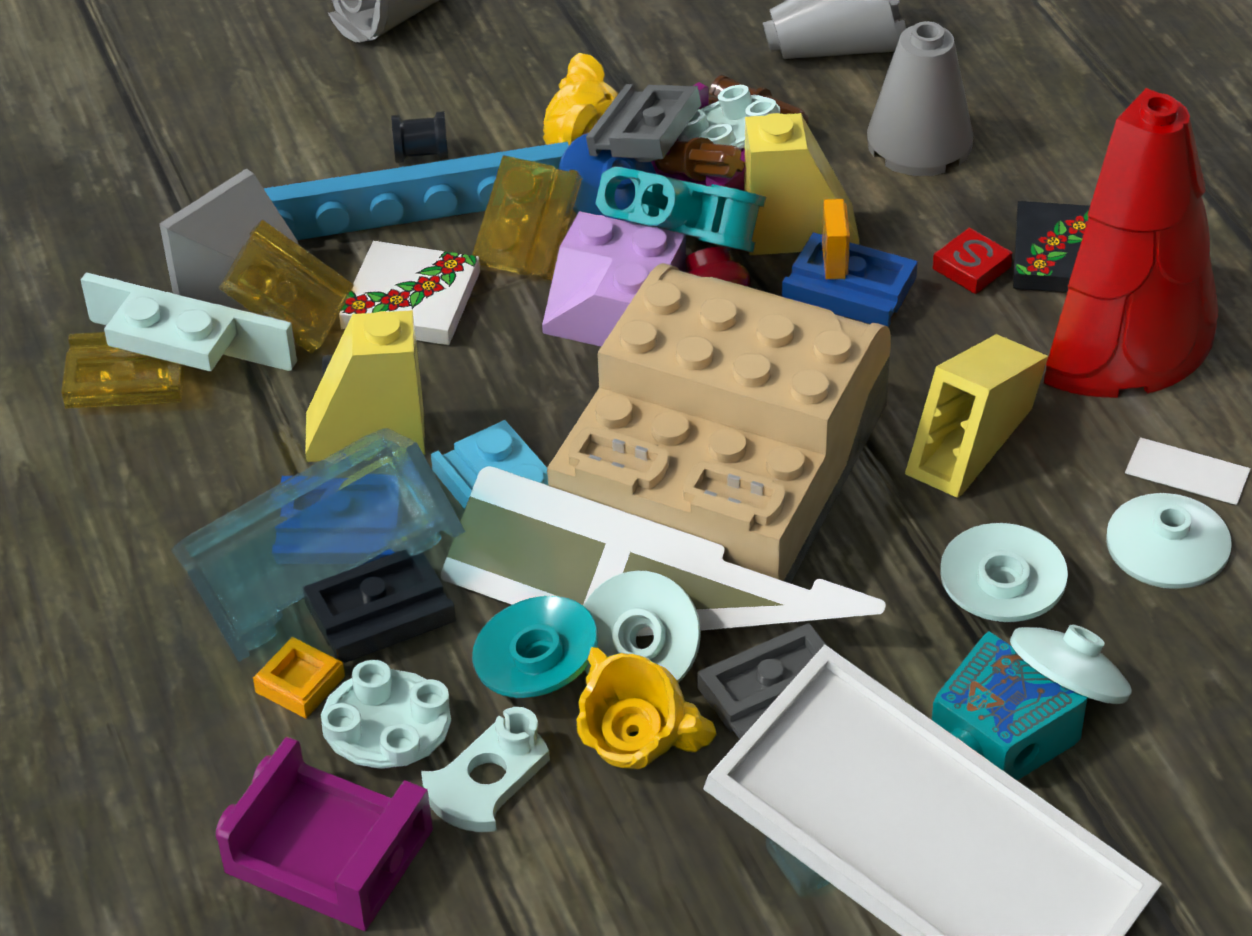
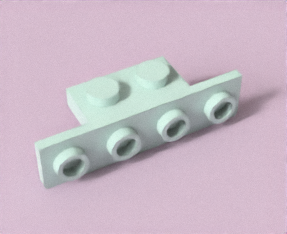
(184, 327)

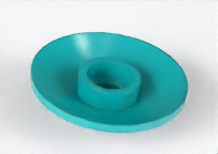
(534, 646)

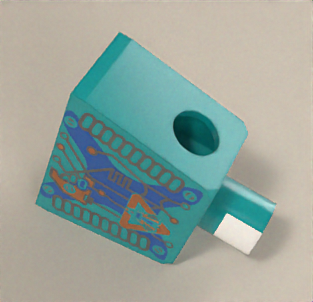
(1008, 709)

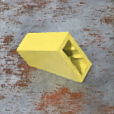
(795, 179)
(368, 385)
(973, 411)

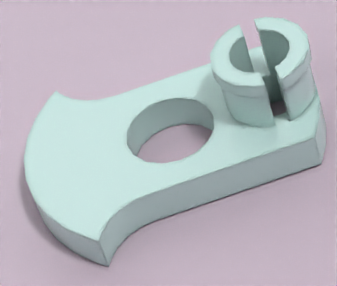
(508, 743)

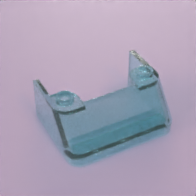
(311, 528)

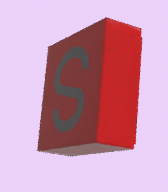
(972, 260)

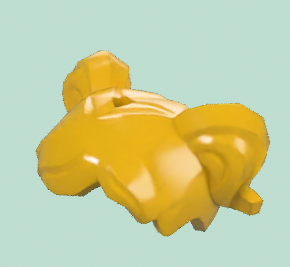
(579, 101)
(639, 696)

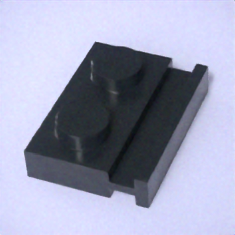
(378, 604)

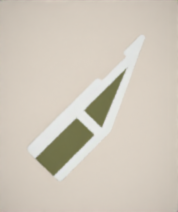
(549, 542)

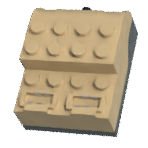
(728, 416)

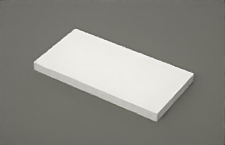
(918, 818)

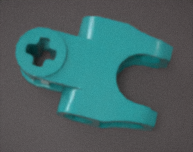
(700, 211)

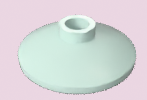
(1168, 540)
(1003, 572)
(646, 600)
(1072, 661)

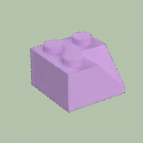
(602, 271)

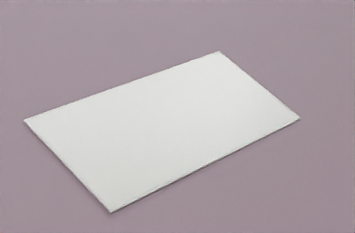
(1188, 471)

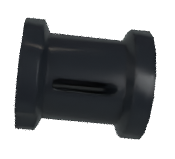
(419, 137)

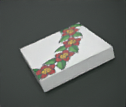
(414, 279)

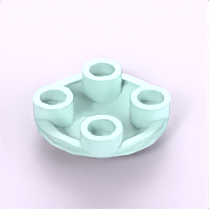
(725, 119)
(386, 716)

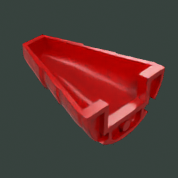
(1143, 276)

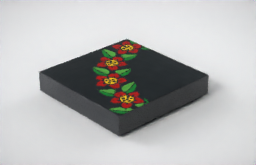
(1047, 244)

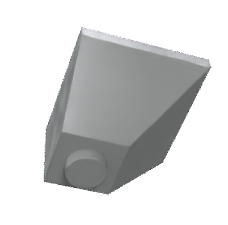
(210, 233)

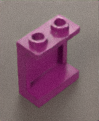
(322, 837)

